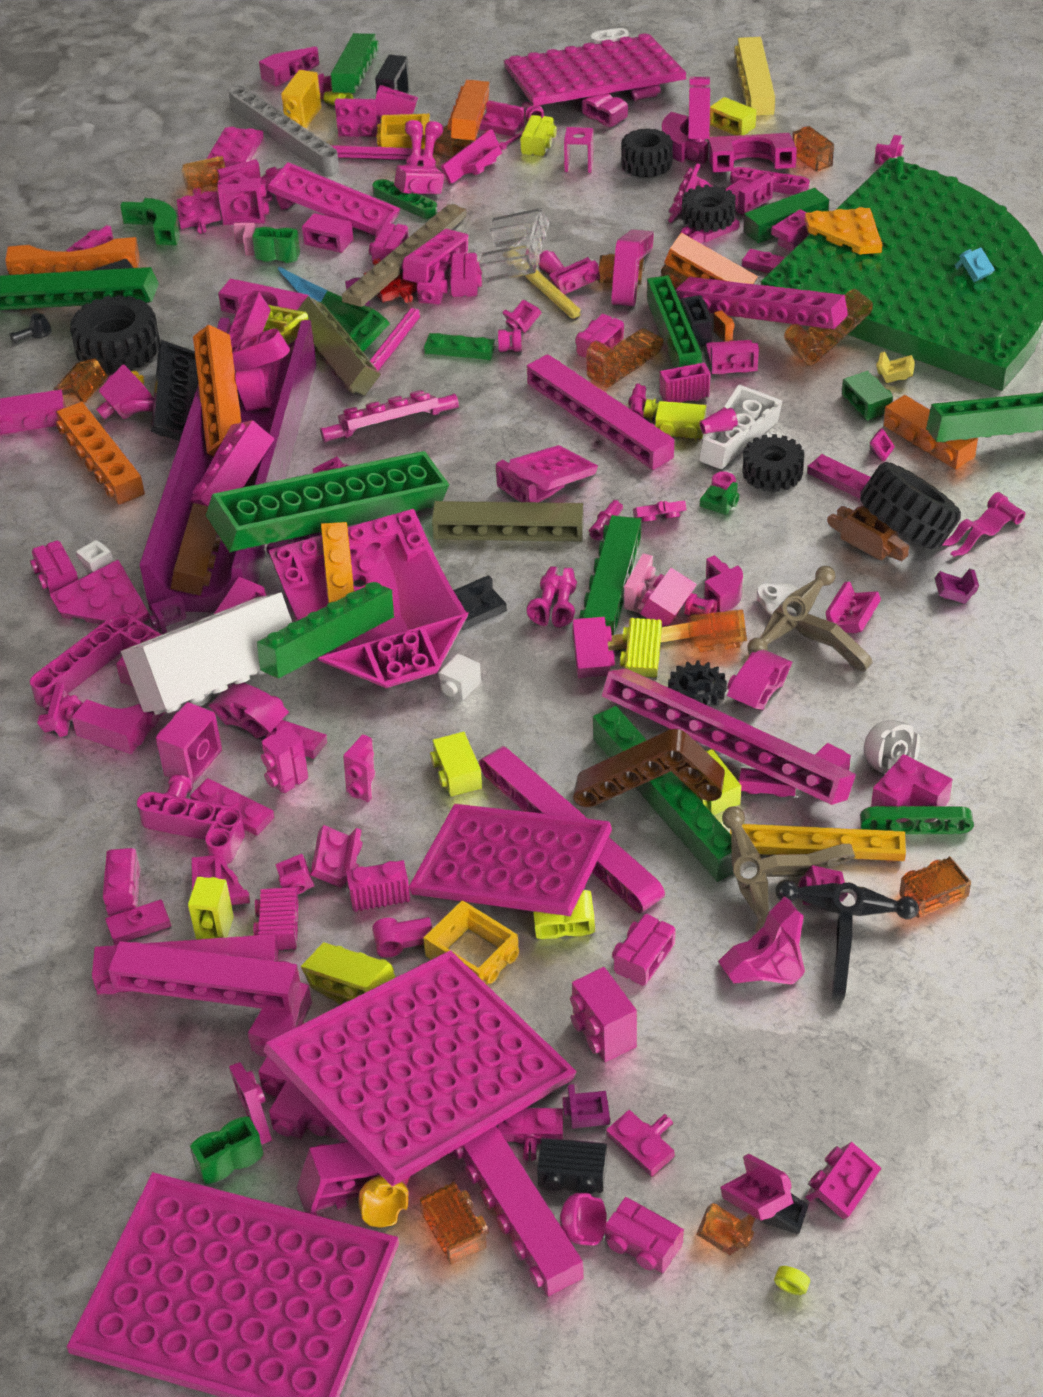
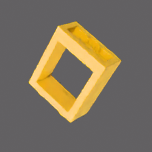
(302, 97)
(392, 130)
(457, 923)

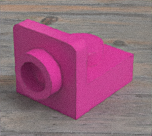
(820, 875)

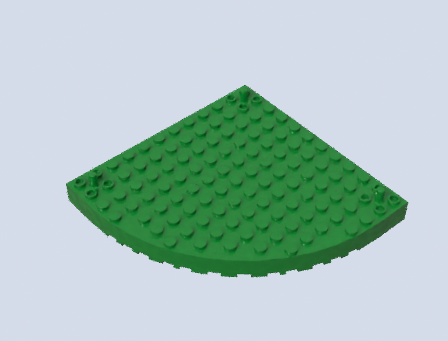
(917, 293)

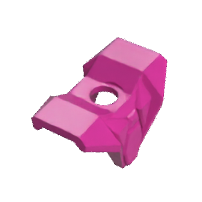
(772, 952)

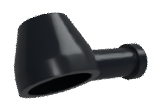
(38, 328)

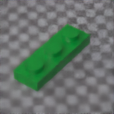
(459, 346)

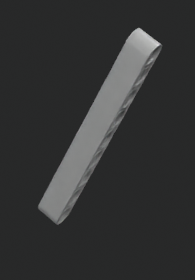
(284, 130)

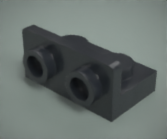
(480, 601)

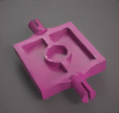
(199, 209)

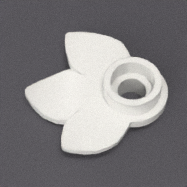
(773, 595)

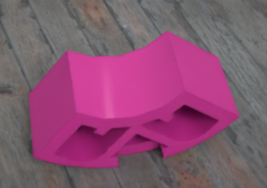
(759, 678)
(249, 709)

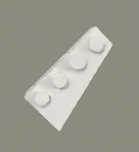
(755, 416)

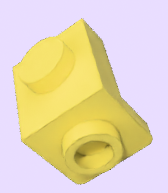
(896, 369)

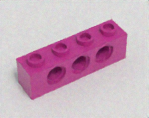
(434, 256)

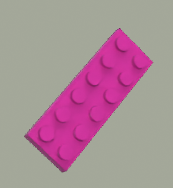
(332, 198)

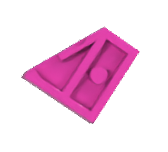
(251, 1098)

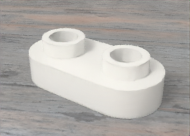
(609, 34)

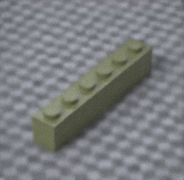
(339, 349)
(508, 521)

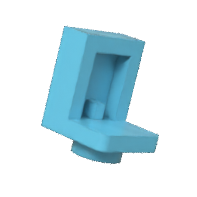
(975, 263)

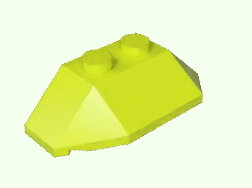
(286, 321)

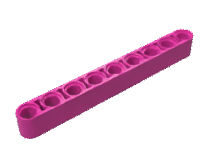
(533, 794)

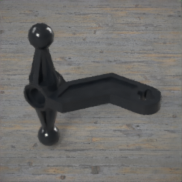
(866, 903)

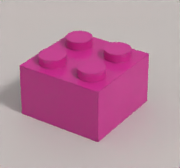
(189, 742)
(604, 1015)

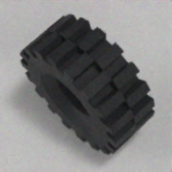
(708, 208)
(773, 462)

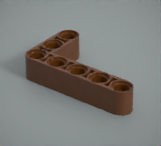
(648, 760)

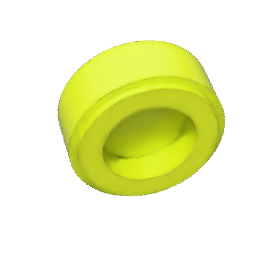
(792, 1280)

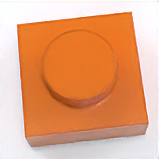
(723, 326)

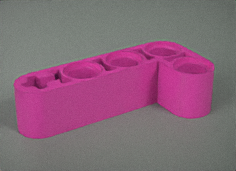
(258, 385)
(214, 823)

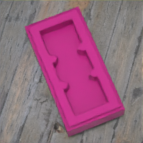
(761, 260)
(138, 922)

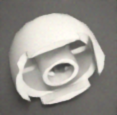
(888, 742)

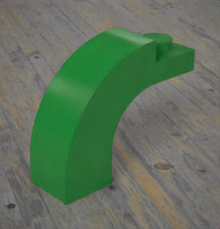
(155, 214)

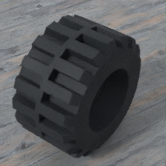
(646, 152)

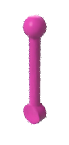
(503, 145)

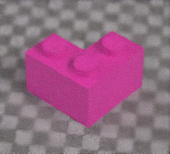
(912, 785)

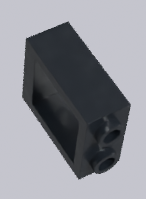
(394, 74)

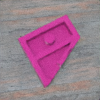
(217, 867)

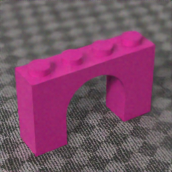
(699, 108)
(774, 147)
(115, 727)

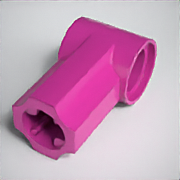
(393, 936)

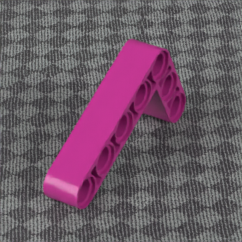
(628, 253)
(249, 343)
(90, 655)

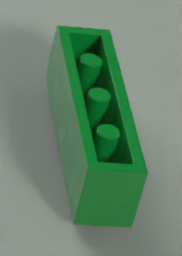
(760, 221)

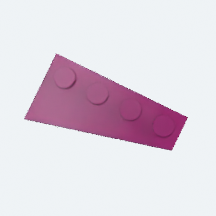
(233, 461)

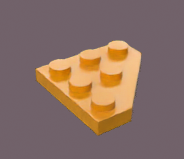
(846, 227)

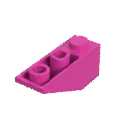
(283, 66)

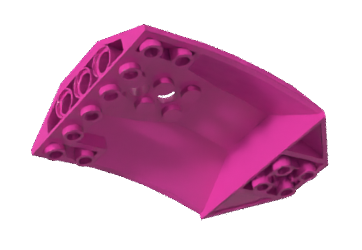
(424, 604)

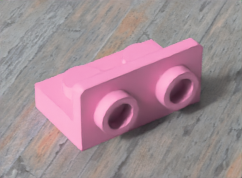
(639, 583)

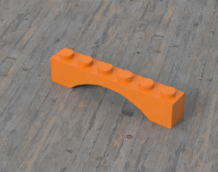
(32, 260)

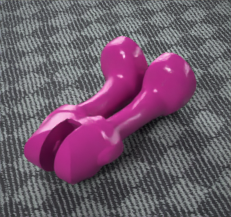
(432, 132)
(551, 585)

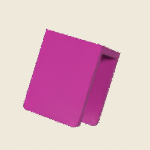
(587, 139)

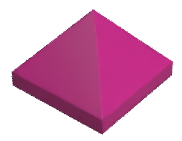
(881, 445)

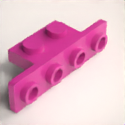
(473, 157)
(690, 181)

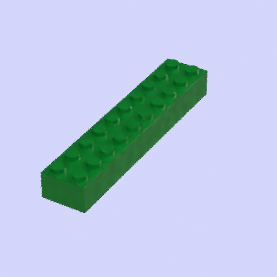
(345, 494)

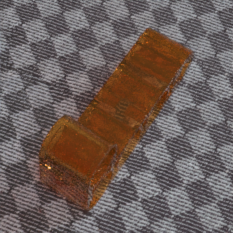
(816, 342)
(610, 364)

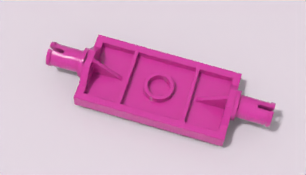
(394, 408)

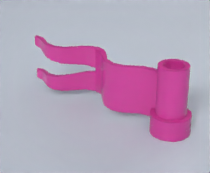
(991, 521)

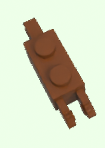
(868, 533)

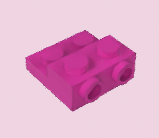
(243, 202)

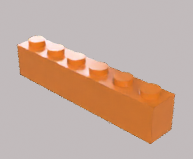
(469, 110)
(216, 385)

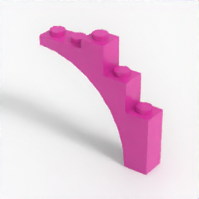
(292, 1110)

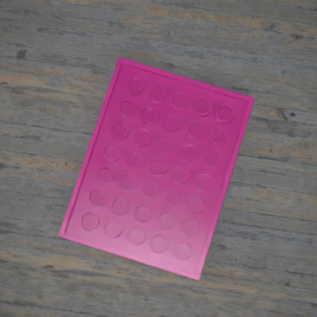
(593, 69)
(419, 1065)
(234, 1294)

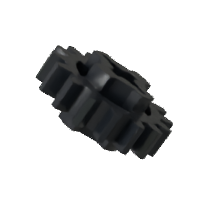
(699, 682)

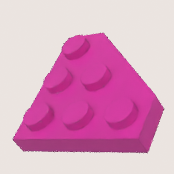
(100, 596)

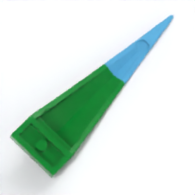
(359, 322)

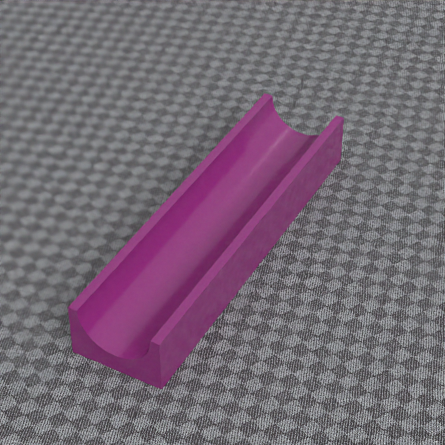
(190, 464)

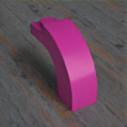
(683, 148)

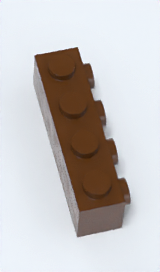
(196, 553)

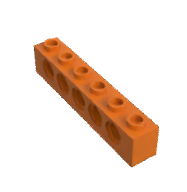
(100, 453)

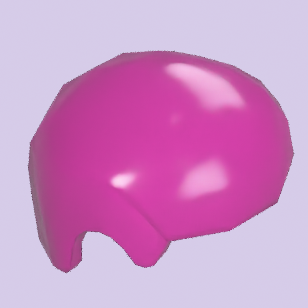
(583, 1219)

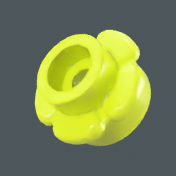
(650, 409)

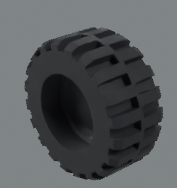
(115, 332)
(910, 505)

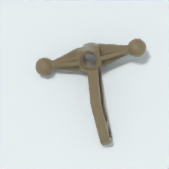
(811, 626)
(746, 855)

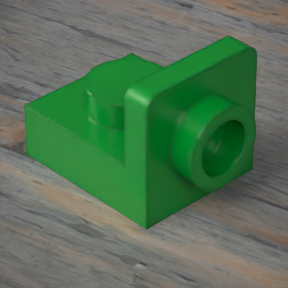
(719, 499)

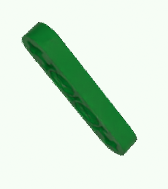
(411, 202)
(958, 819)

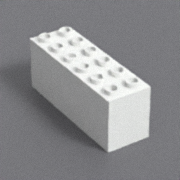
(203, 654)

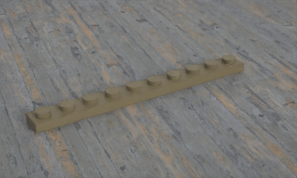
(391, 265)

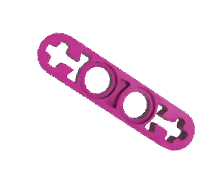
(781, 182)

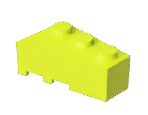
(344, 973)

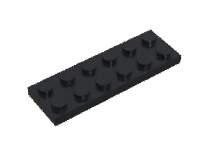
(174, 389)

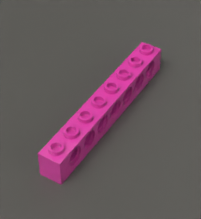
(767, 302)

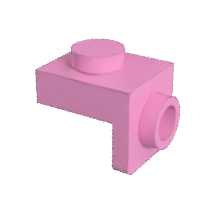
(243, 234)

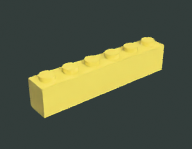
(755, 75)

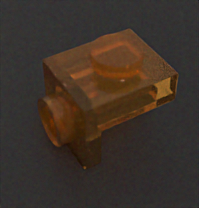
(725, 1229)

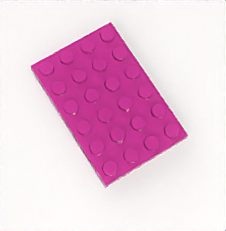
(511, 859)

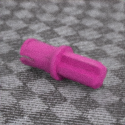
(638, 399)
(603, 518)

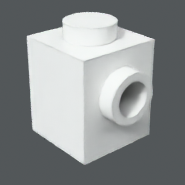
(460, 677)

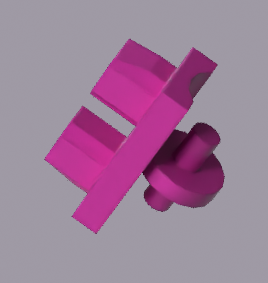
(60, 711)

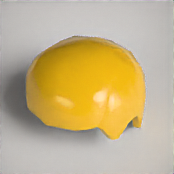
(381, 1202)

